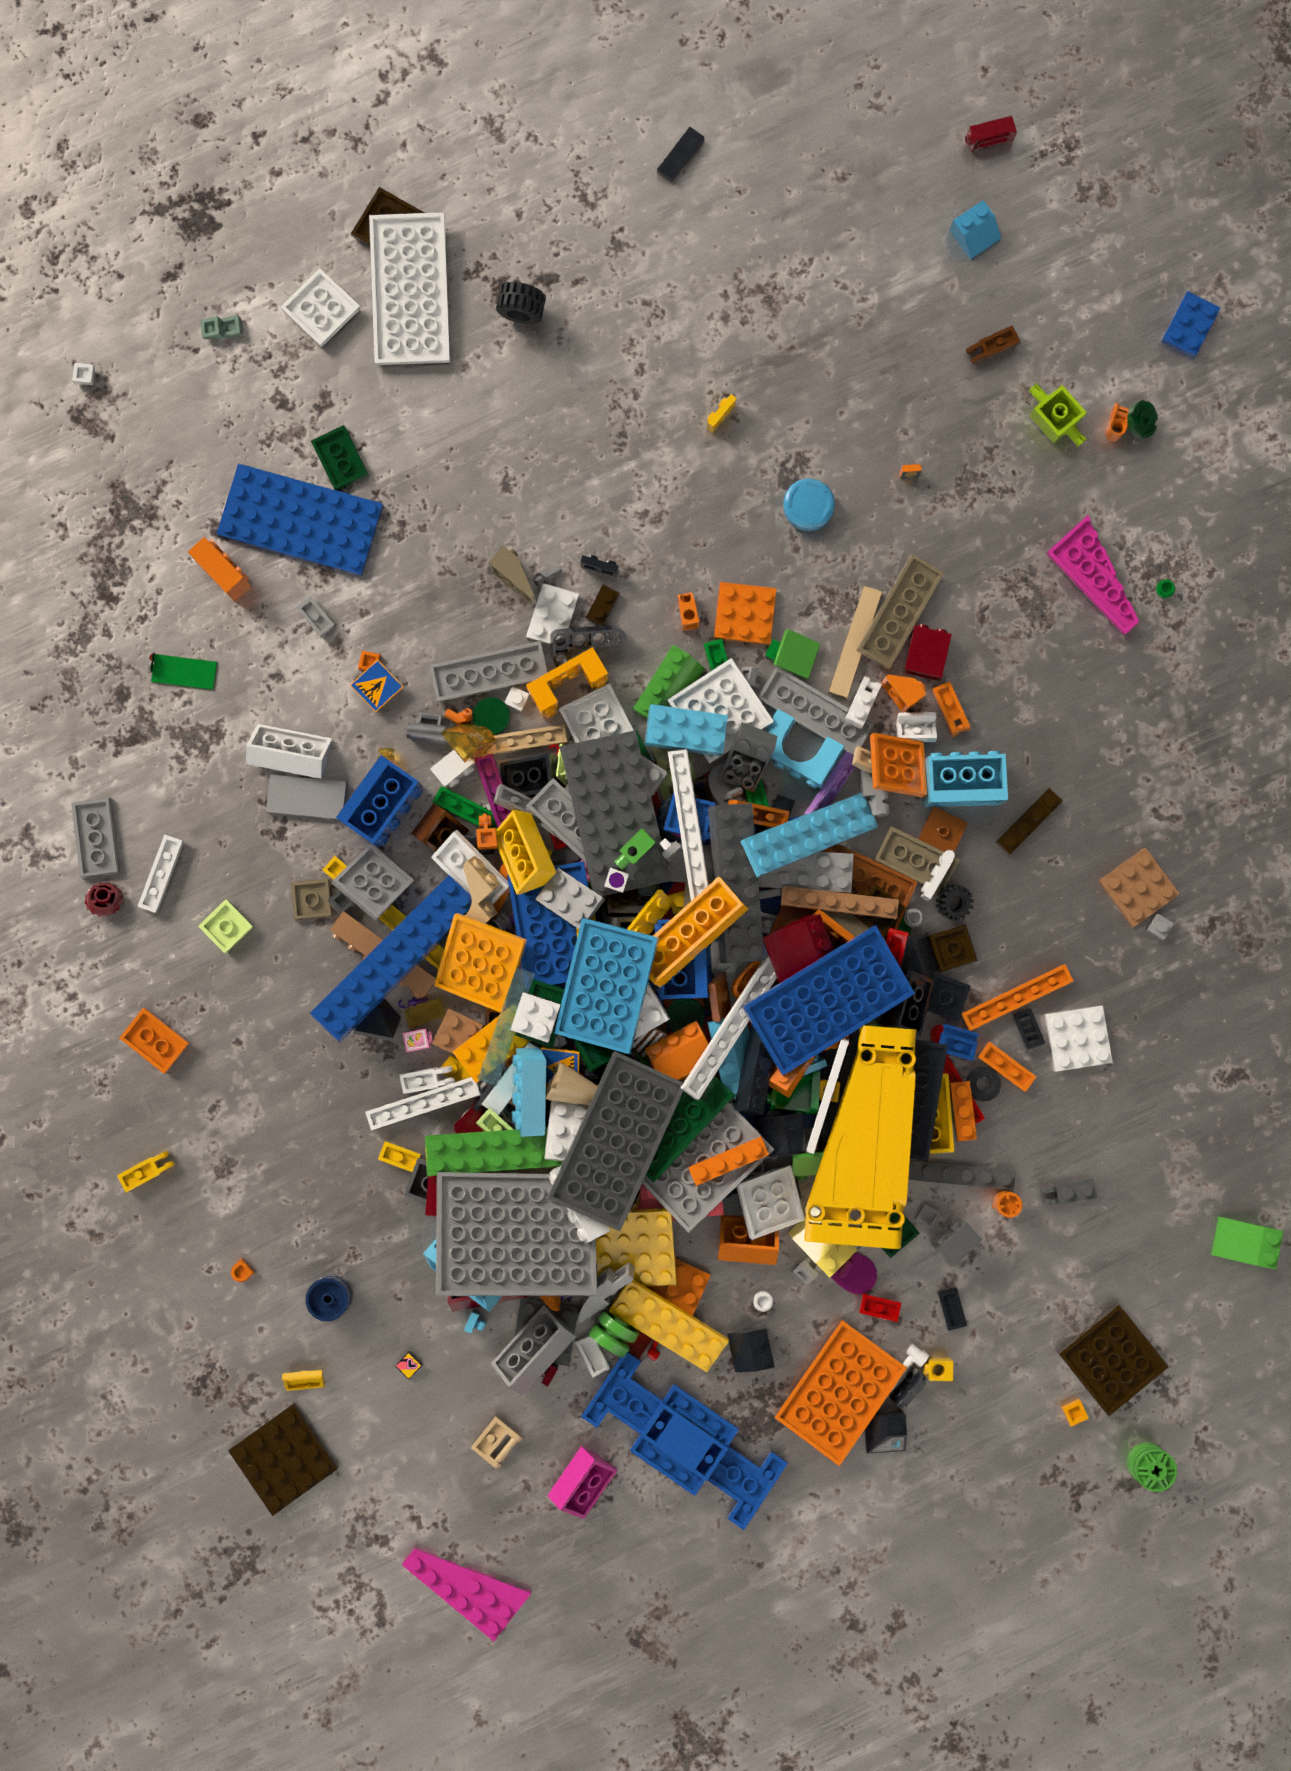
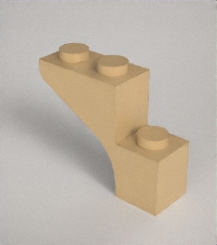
(481, 885)

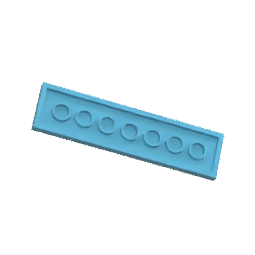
(809, 834)

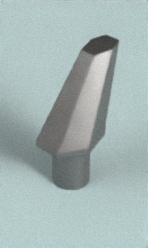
(546, 576)

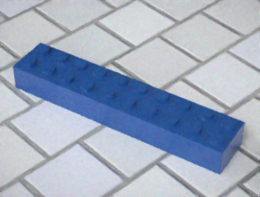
(391, 960)

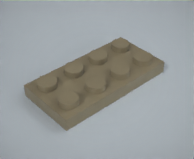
(912, 857)

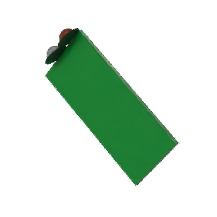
(182, 671)

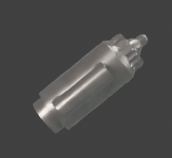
(427, 732)

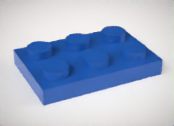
(1190, 324)

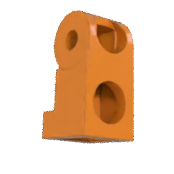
(688, 612)

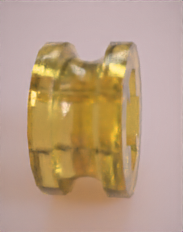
(386, 752)

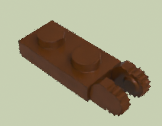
(994, 344)

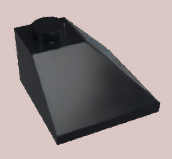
(886, 1432)

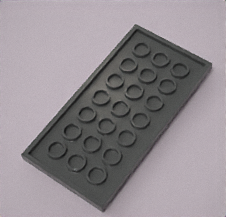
(611, 807)
(616, 1141)

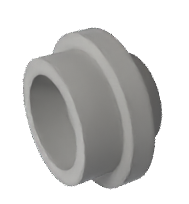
(913, 917)

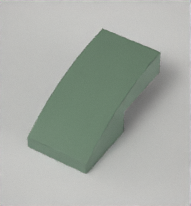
(221, 328)

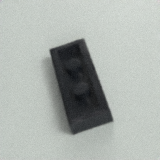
(680, 154)

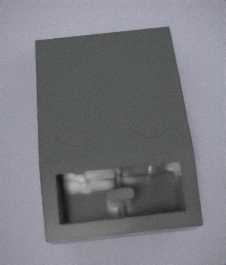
(748, 757)

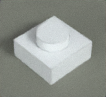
(83, 374)
(517, 699)

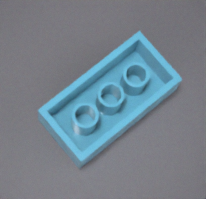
(685, 729)
(530, 1091)

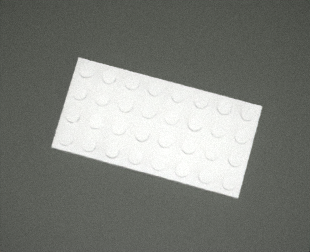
(409, 288)

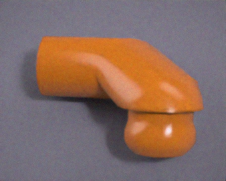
(459, 718)

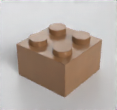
(455, 1030)

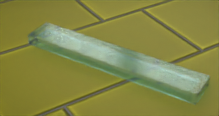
(503, 1035)

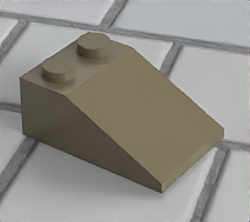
(509, 570)

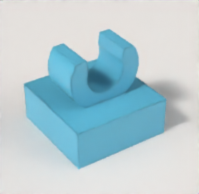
(474, 1322)

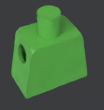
(641, 842)

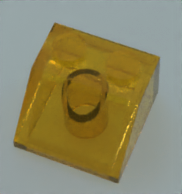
(469, 740)

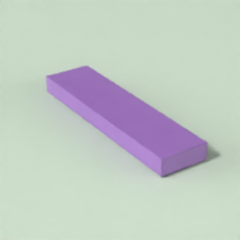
(833, 783)

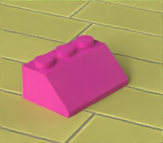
(582, 1483)

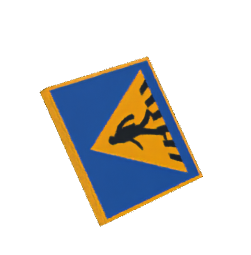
(376, 686)
(553, 1056)

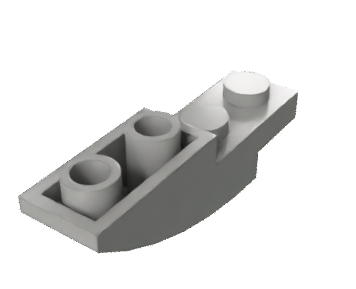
(607, 1284)

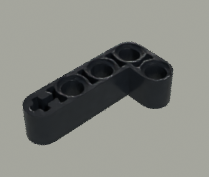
(586, 642)

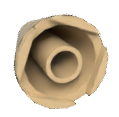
(569, 1086)

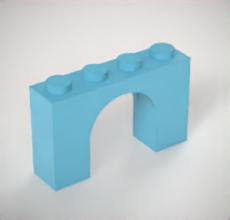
(814, 770)

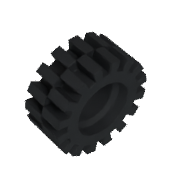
(963, 906)

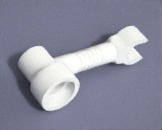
(915, 1356)

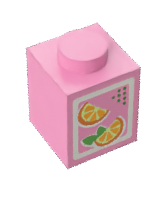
(417, 1040)

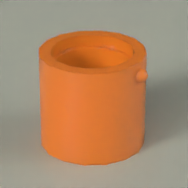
(1007, 1203)

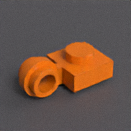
(487, 836)

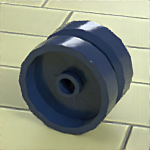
(323, 1308)

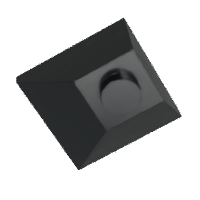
(380, 1023)

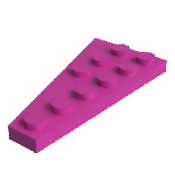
(1090, 569)
(475, 1595)

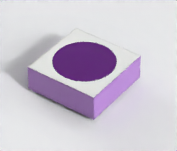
(616, 880)

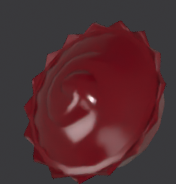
(103, 899)

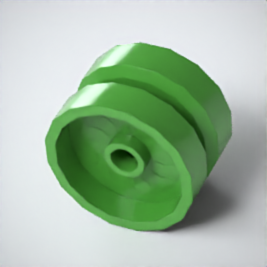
(613, 1333)

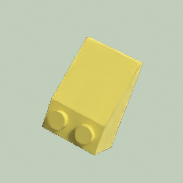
(826, 1256)

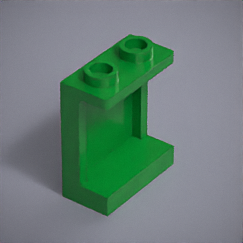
(803, 1098)

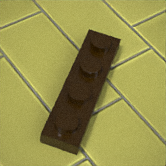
(1029, 821)

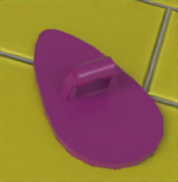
(856, 1274)

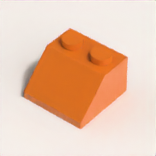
(904, 691)

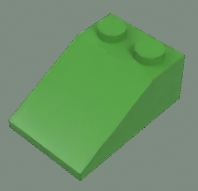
(1247, 1243)

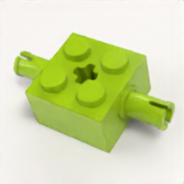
(1060, 403)

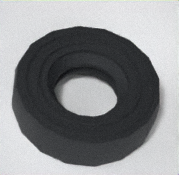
(995, 1081)

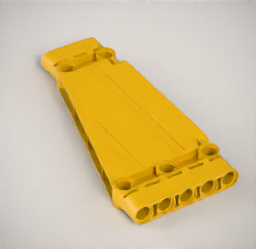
(868, 1147)

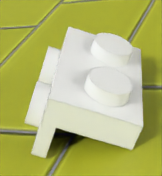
(917, 726)

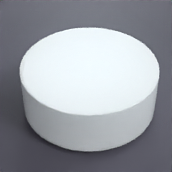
(763, 1301)

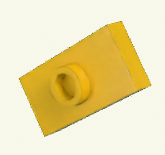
(303, 1380)

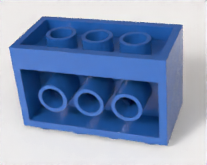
(371, 793)
(697, 976)

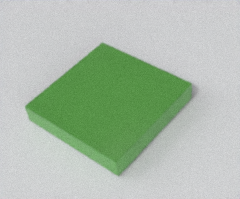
(796, 654)

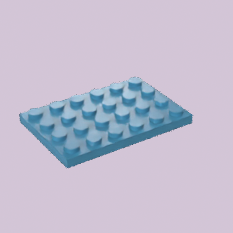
(606, 985)

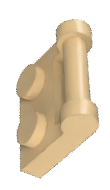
(492, 1437)

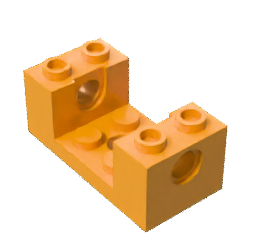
(586, 662)

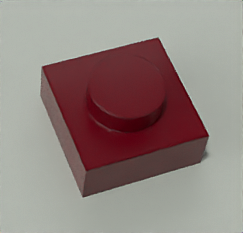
(549, 1374)

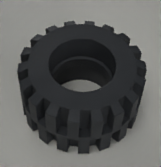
(520, 303)

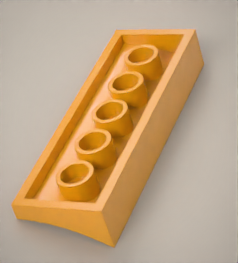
(694, 929)

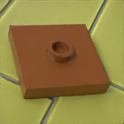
(942, 830)
(719, 996)

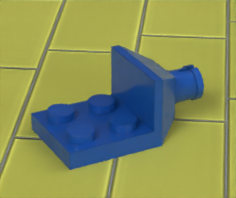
(672, 821)

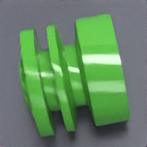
(1142, 1462)

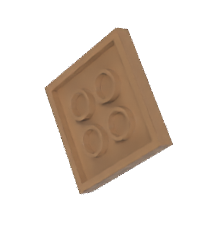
(1138, 887)

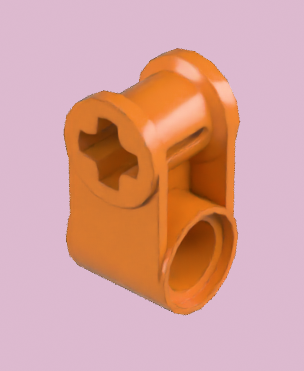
(1117, 420)

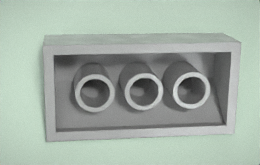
(533, 1350)

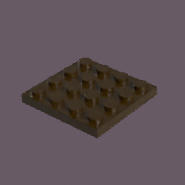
(1113, 1360)
(283, 1459)

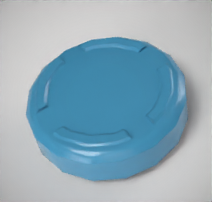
(808, 504)

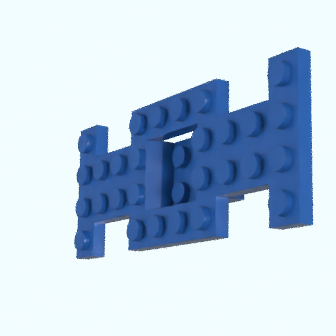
(679, 1446)

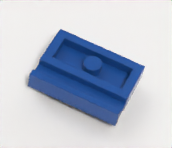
(960, 1042)

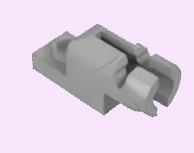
(876, 796)

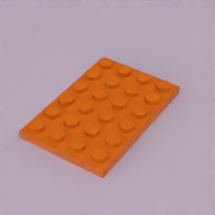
(840, 1392)

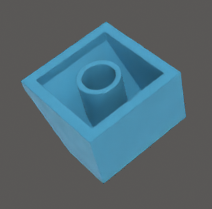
(976, 229)

